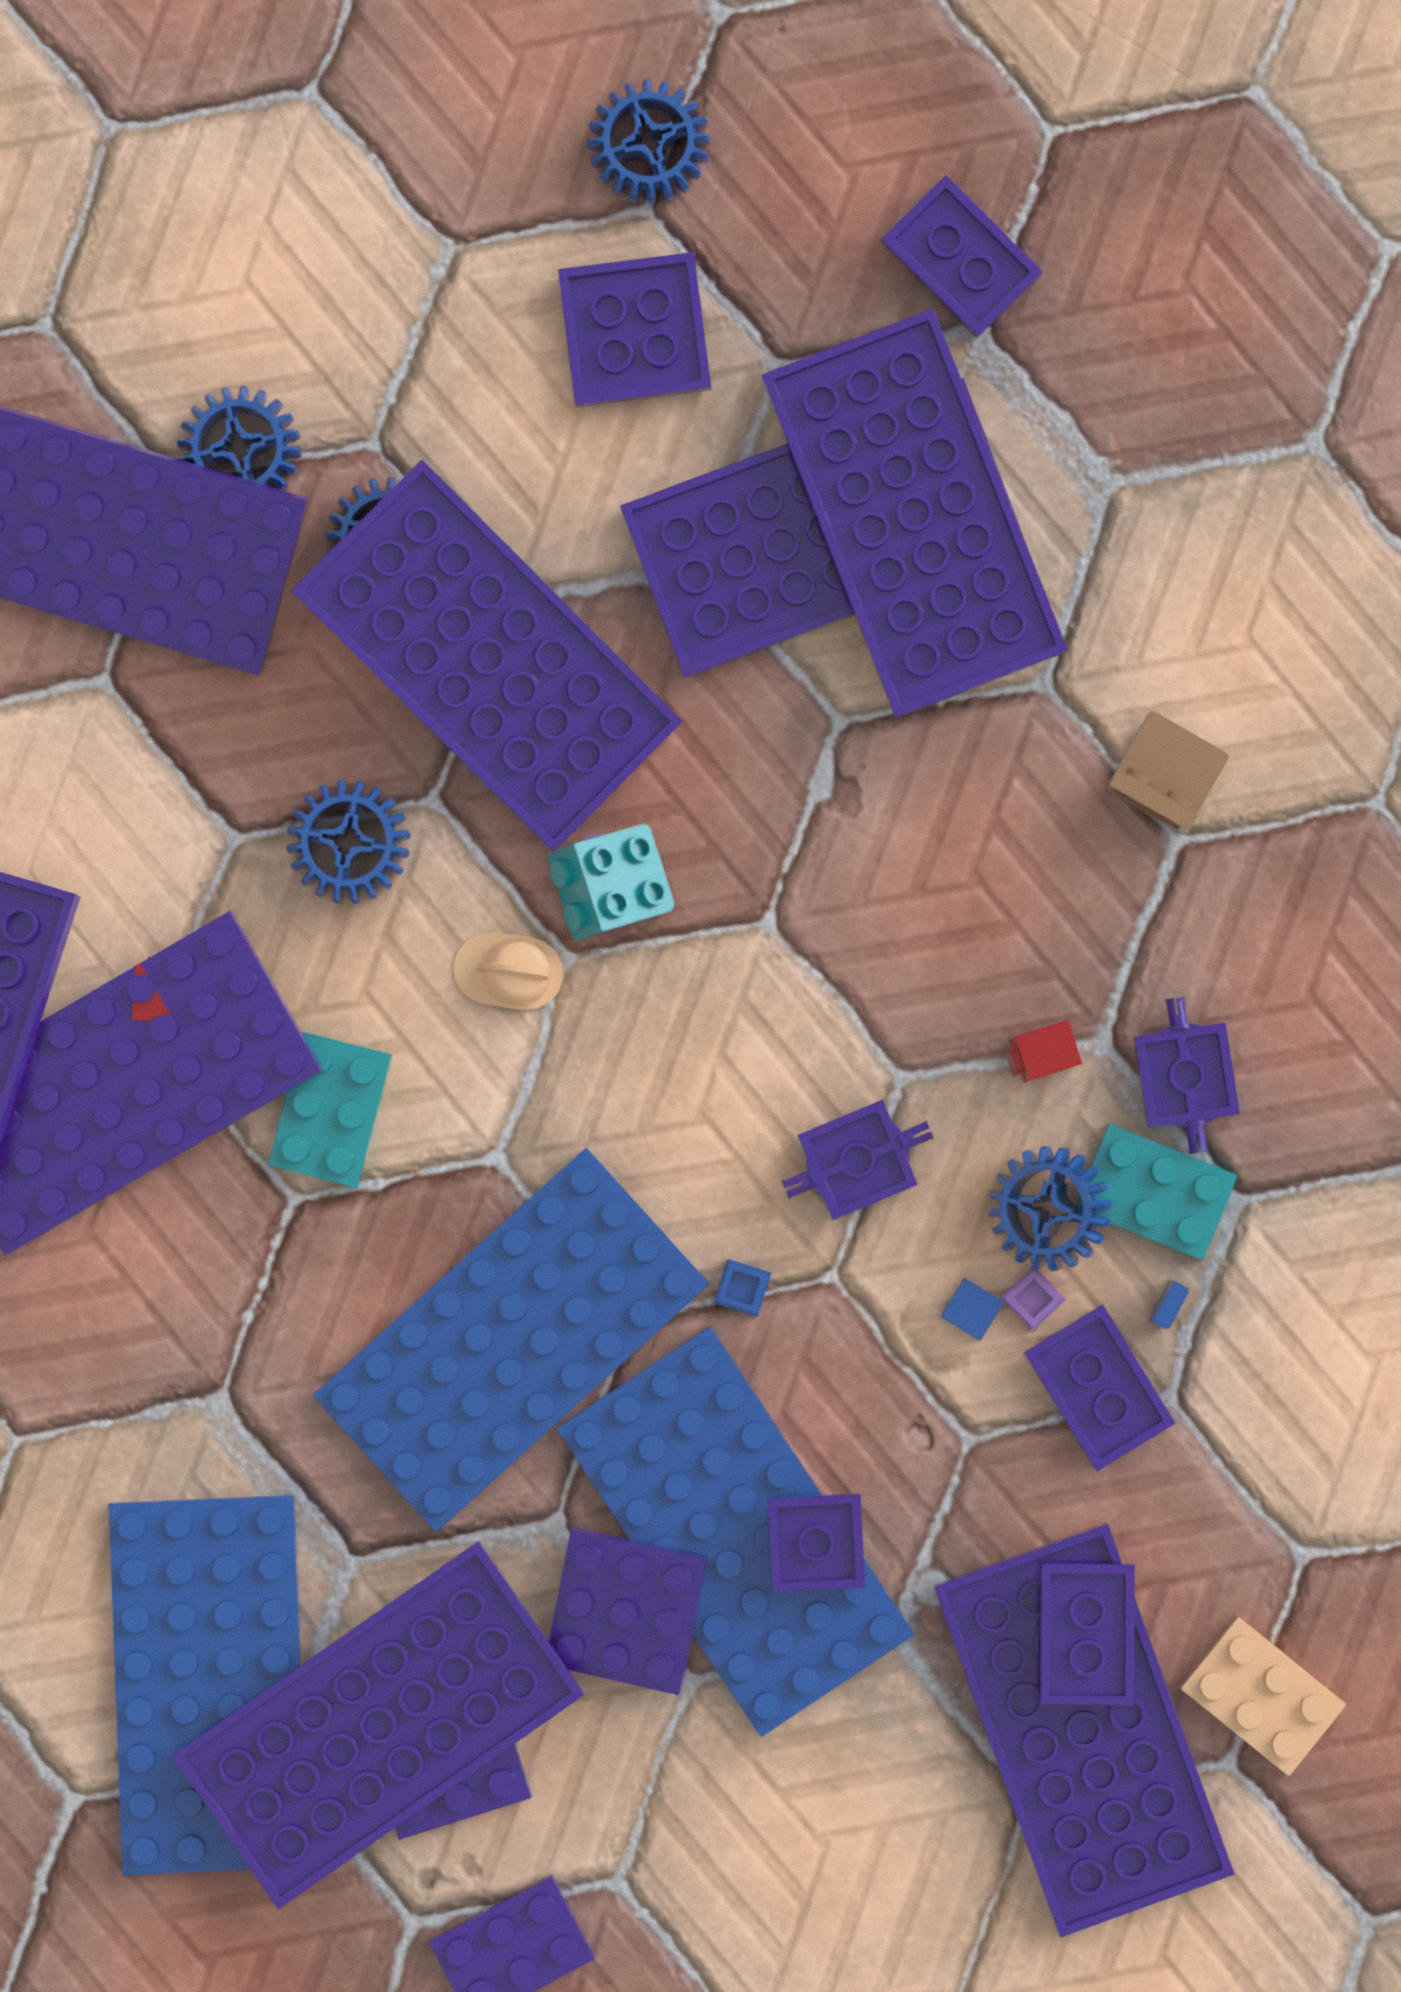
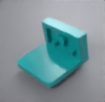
(610, 881)

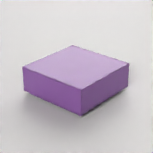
(1032, 1298)

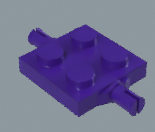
(1186, 1075)
(857, 1159)

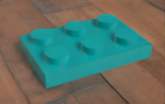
(333, 1114)
(1161, 1191)

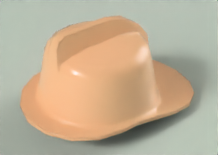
(508, 971)

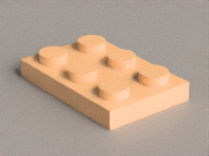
(1262, 1695)

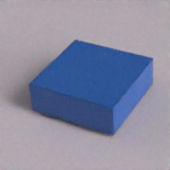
(742, 1287)
(1169, 1304)
(972, 1309)

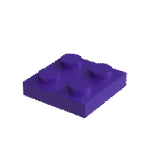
(816, 1542)

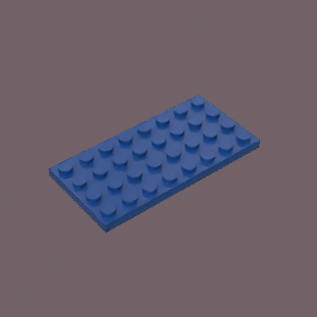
(511, 1339)
(690, 1469)
(198, 1632)

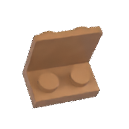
(1167, 772)

